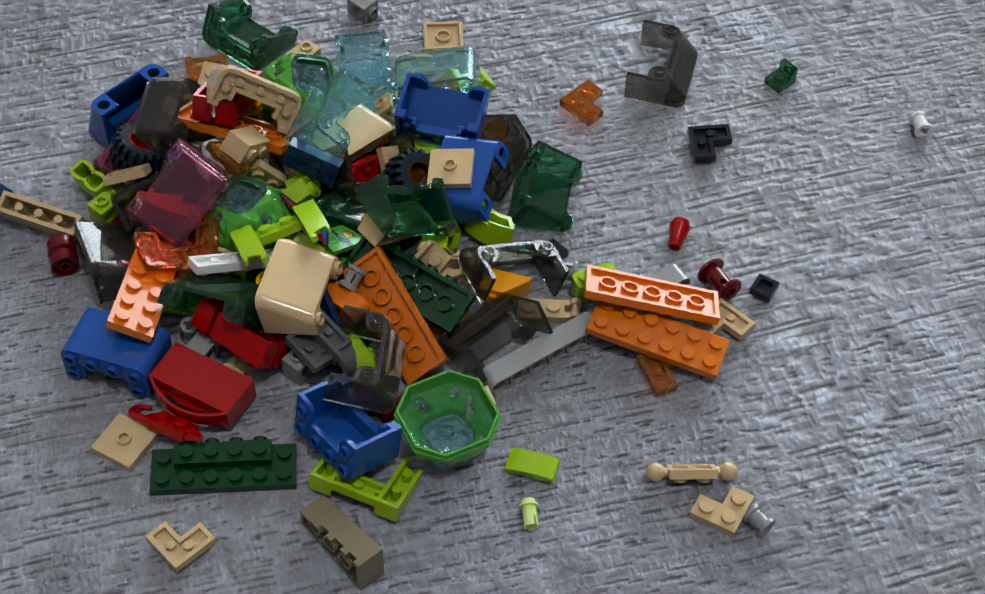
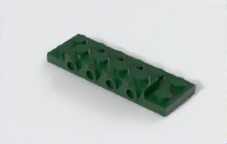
(435, 296)
(223, 467)

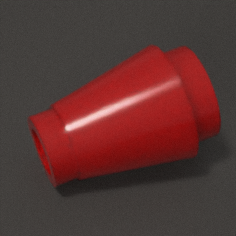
(678, 232)

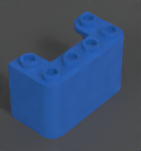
(113, 353)
(345, 433)

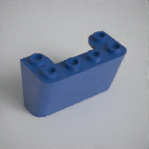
(120, 103)
(467, 202)

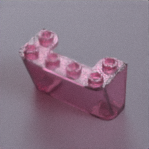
(180, 195)

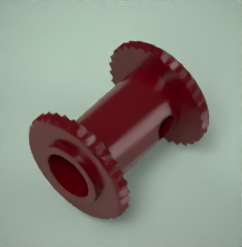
(713, 273)

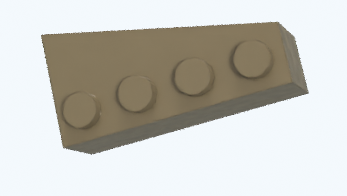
(343, 541)

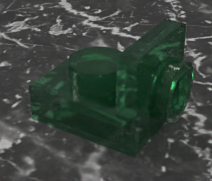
(782, 77)

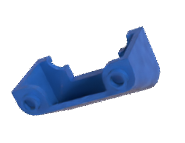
(438, 111)

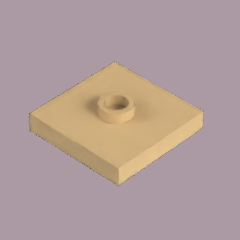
(442, 35)
(453, 166)
(124, 442)

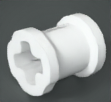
(920, 124)

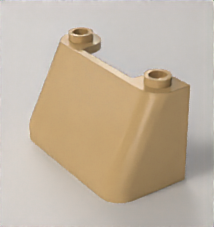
(229, 79)
(366, 131)
(294, 287)

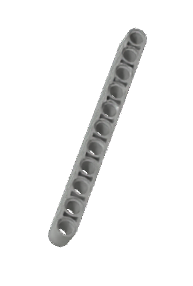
(555, 346)

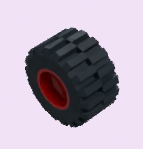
(130, 151)

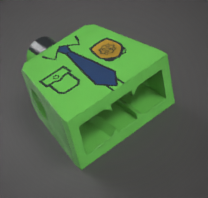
(342, 242)

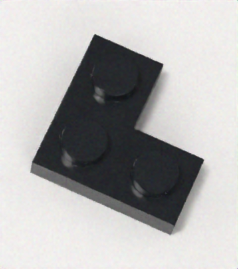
(705, 137)

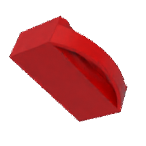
(201, 386)

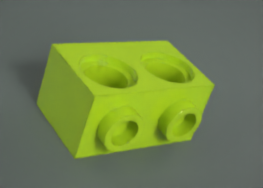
(101, 207)

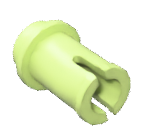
(529, 510)

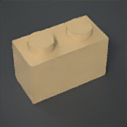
(245, 144)

